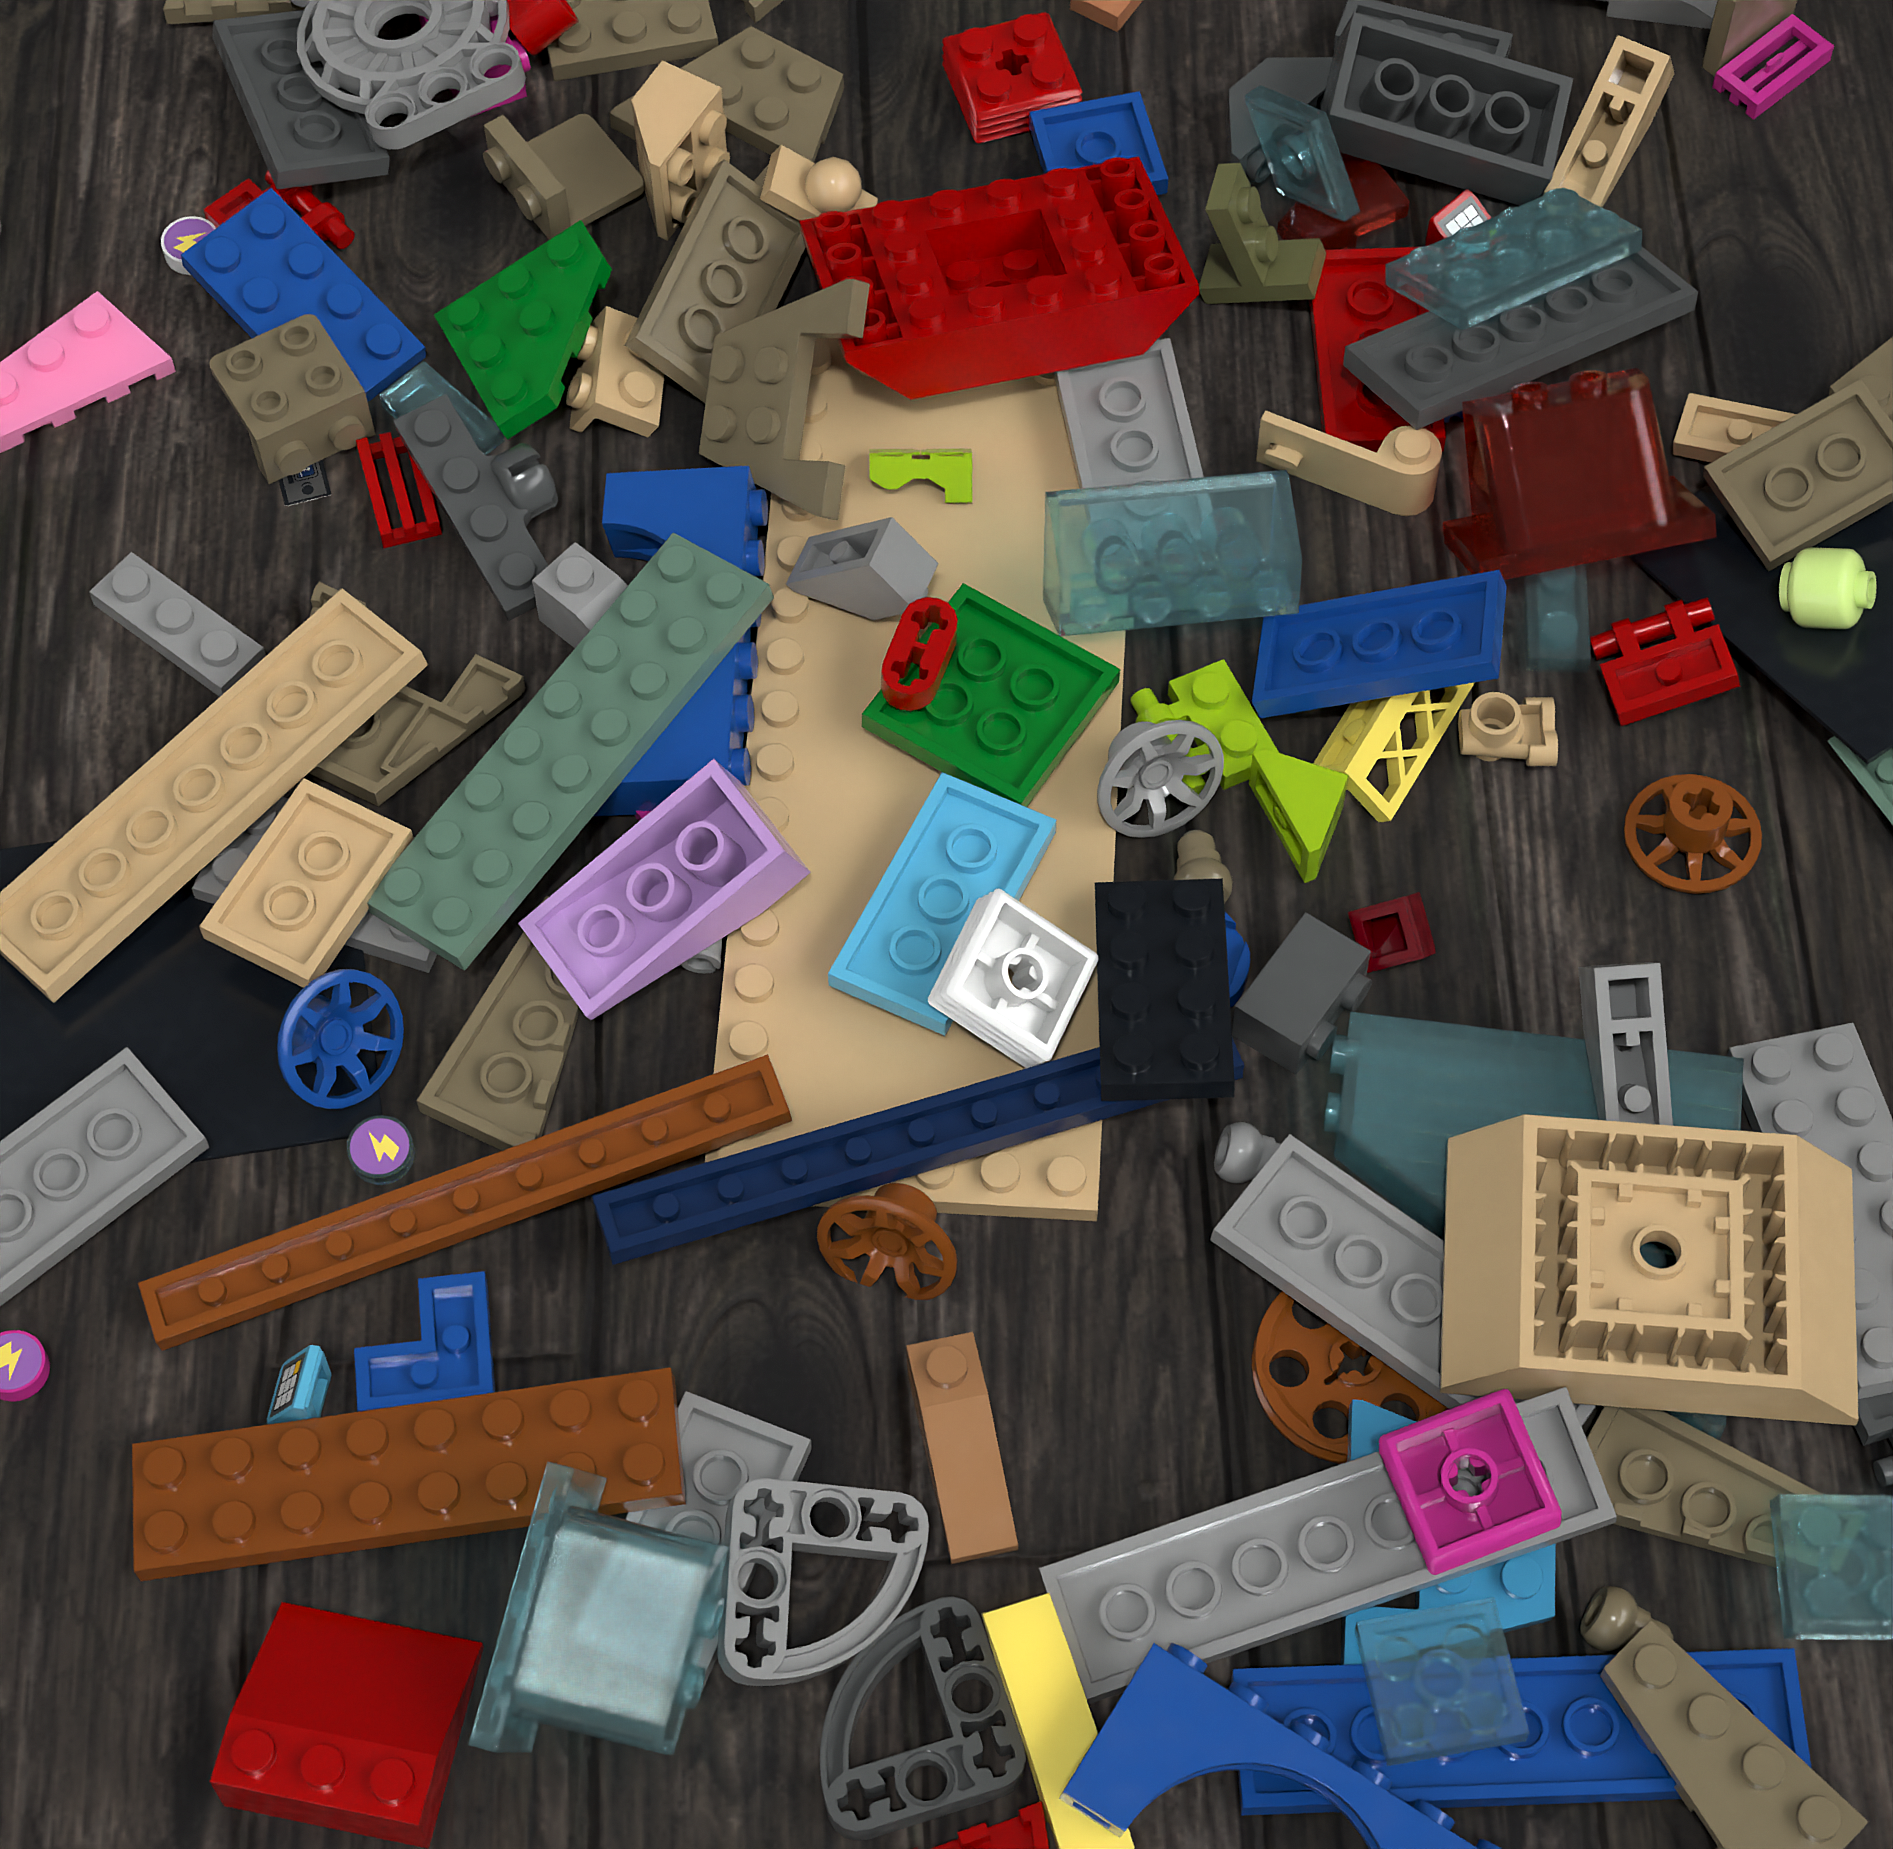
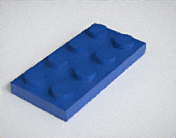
(275, 268)
(1381, 644)

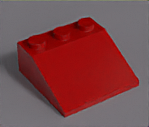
(348, 1725)

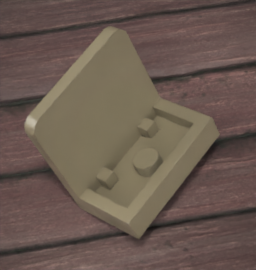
(563, 173)
(293, 396)

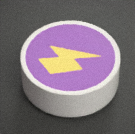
(181, 236)

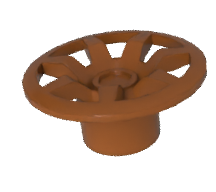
(1694, 824)
(893, 1236)

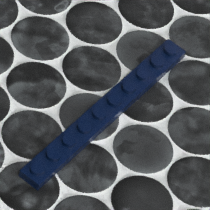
(857, 1155)

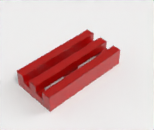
(389, 448)

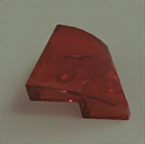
(1377, 198)

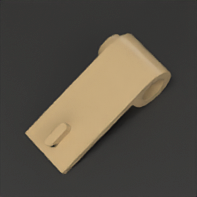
(1395, 478)

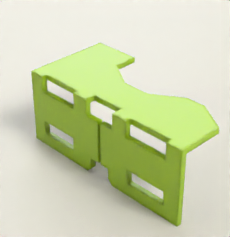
(949, 472)

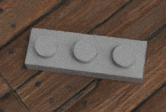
(176, 624)

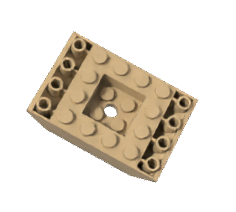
(1555, 1287)

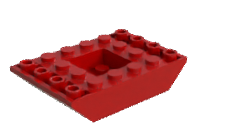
(1007, 277)

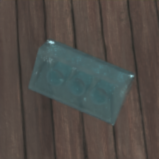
(1171, 553)

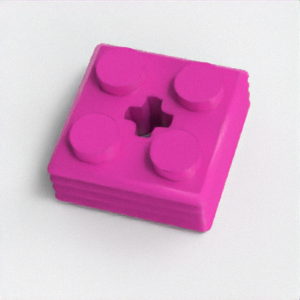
(1490, 1441)

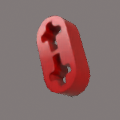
(930, 657)

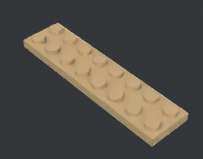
(201, 792)

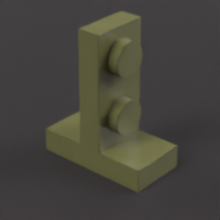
(1250, 258)

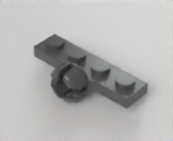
(483, 498)

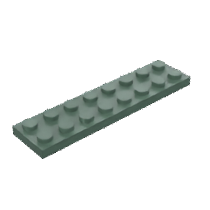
(568, 750)

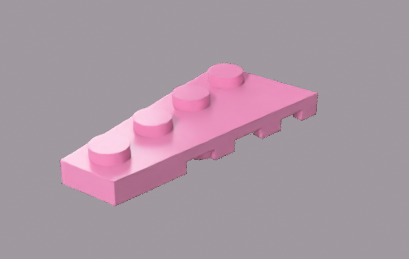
(73, 364)

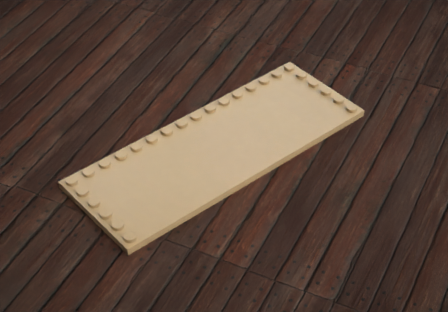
(854, 796)

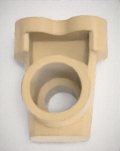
(1503, 729)

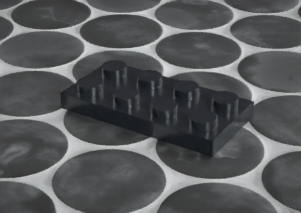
(1163, 990)

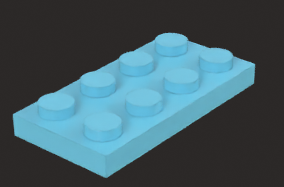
(951, 856)

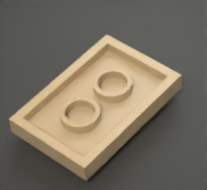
(305, 884)

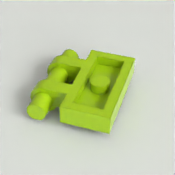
(1219, 704)

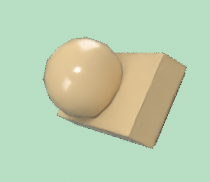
(810, 188)

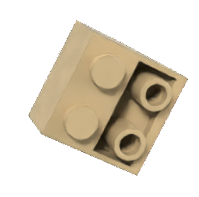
(677, 141)

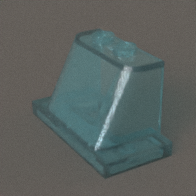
(600, 1626)

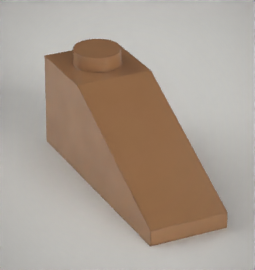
(961, 1447)

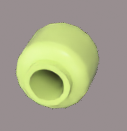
(1826, 588)

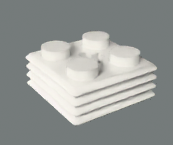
(1047, 971)

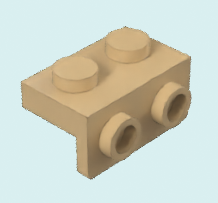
(614, 380)

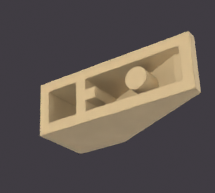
(1613, 120)

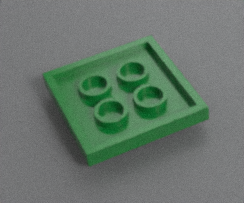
(1004, 704)

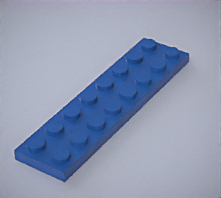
(1575, 1747)

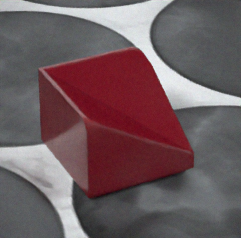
(1393, 931)

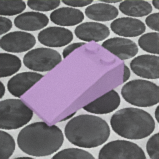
(664, 891)

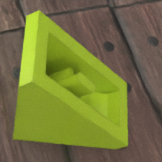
(1300, 804)

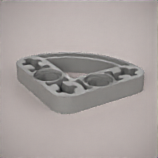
(791, 1532)

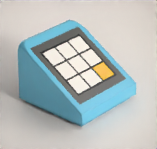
(301, 1387)

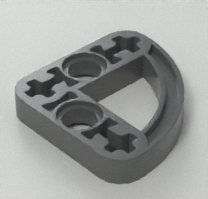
(953, 1756)

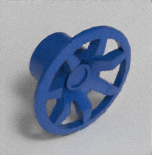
(333, 1034)

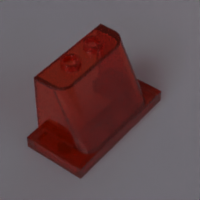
(1569, 478)

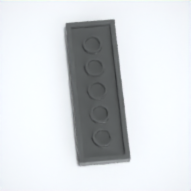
(1433, 366)

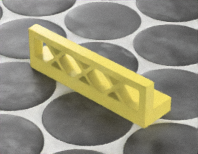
(1375, 725)

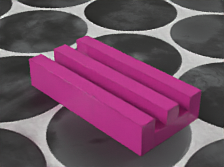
(1757, 102)

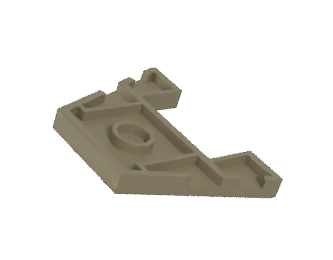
(767, 94)
(762, 394)
(414, 728)

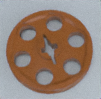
(1322, 1356)

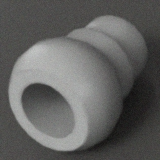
(1242, 1152)

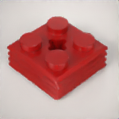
(1007, 73)

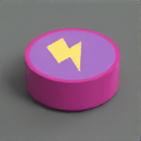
(22, 1365)

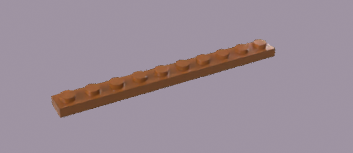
(463, 1202)

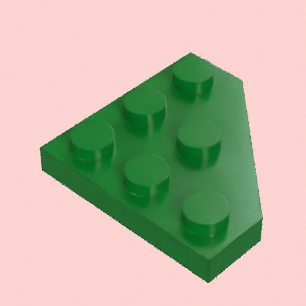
(526, 326)

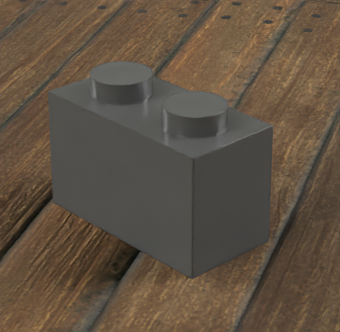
(1302, 994)

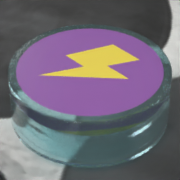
(380, 1150)

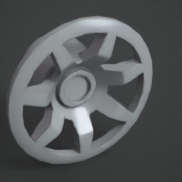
(1152, 769)

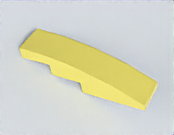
(1048, 1712)

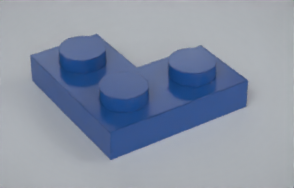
(447, 1362)

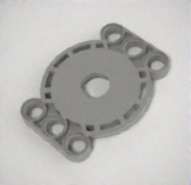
(408, 72)

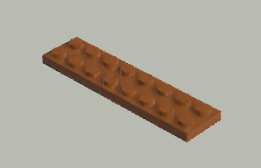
(399, 1473)

